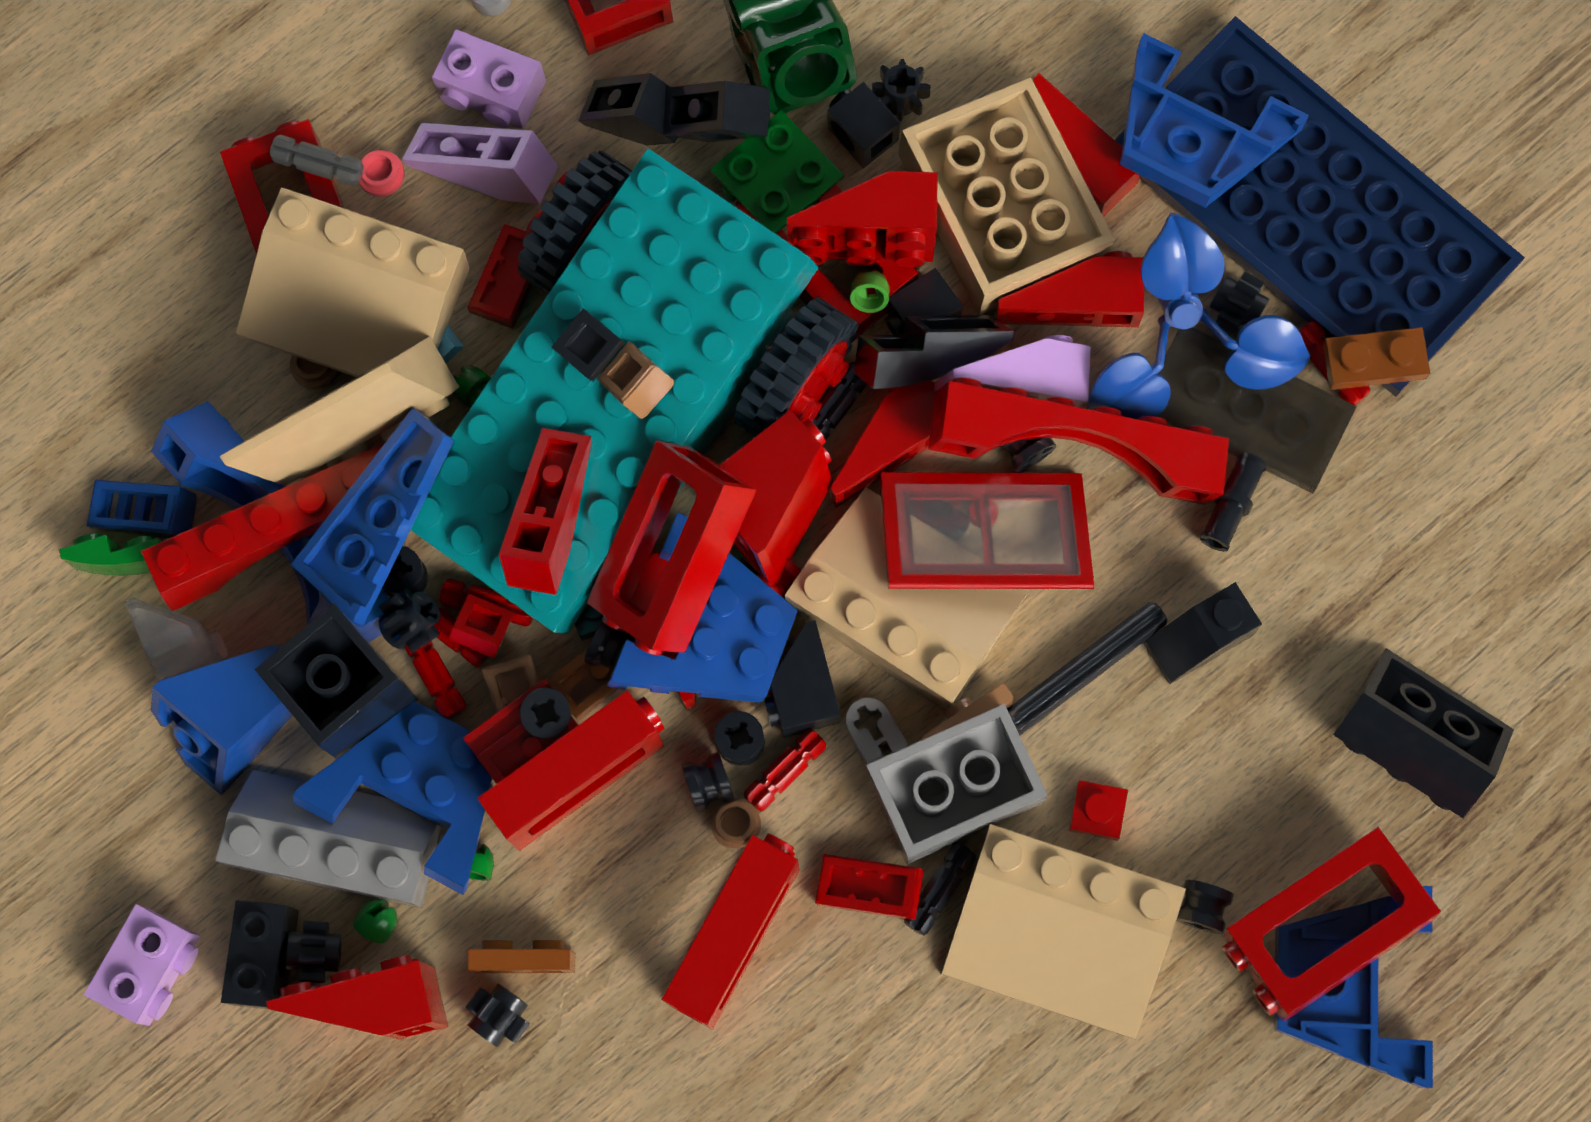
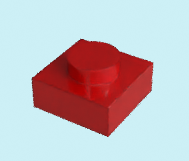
(481, 625)
(1098, 810)

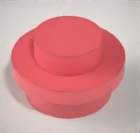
(381, 173)

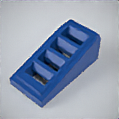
(172, 511)

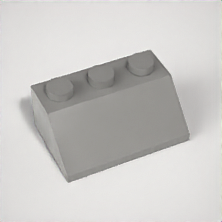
(956, 783)

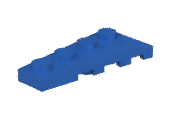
(369, 525)

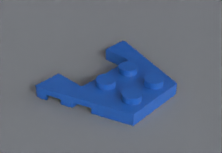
(1187, 144)
(732, 646)
(422, 766)
(1347, 1015)

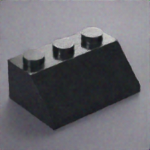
(1424, 734)

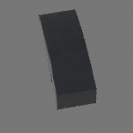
(928, 348)

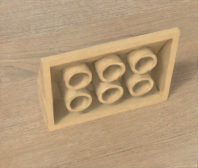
(1005, 193)
(347, 286)
(348, 417)
(917, 635)
(1063, 931)

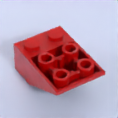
(872, 222)
(389, 1003)

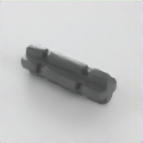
(316, 160)

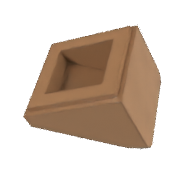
(635, 380)

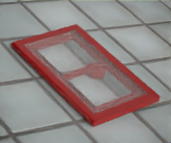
(985, 531)

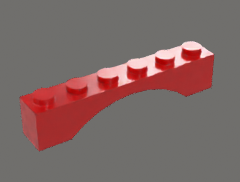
(1172, 460)
(222, 548)

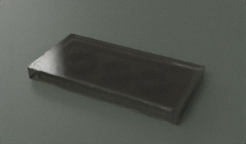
(1285, 425)

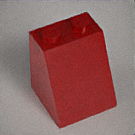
(791, 482)

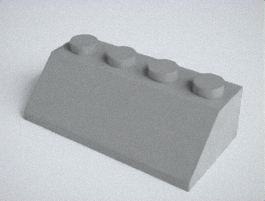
(367, 851)

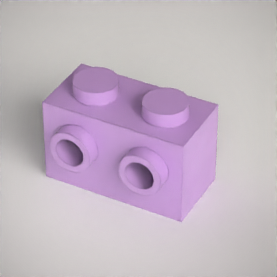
(488, 80)
(143, 966)

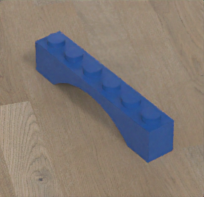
(191, 452)

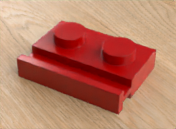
(503, 741)

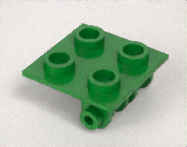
(776, 173)

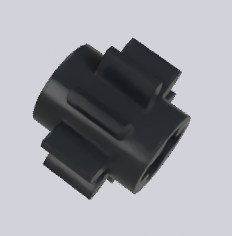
(906, 77)
(1239, 302)
(409, 620)
(314, 951)
(497, 1015)

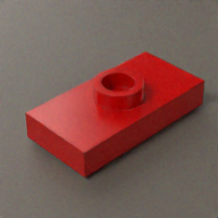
(501, 287)
(869, 886)

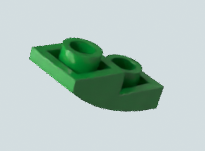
(103, 556)

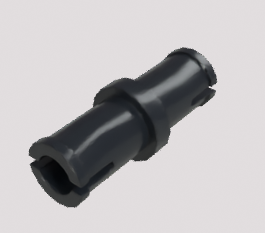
(1234, 502)

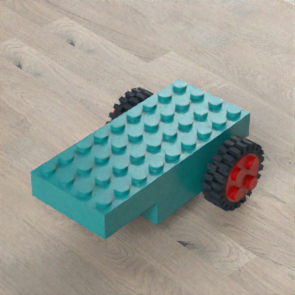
(693, 292)

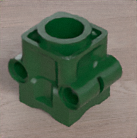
(793, 49)

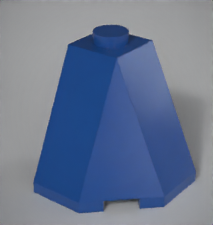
(220, 716)

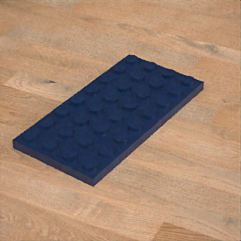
(1337, 211)

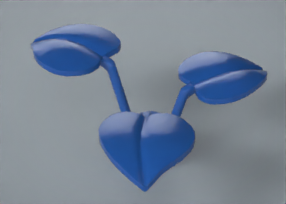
(1174, 270)

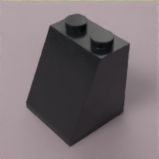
(335, 682)

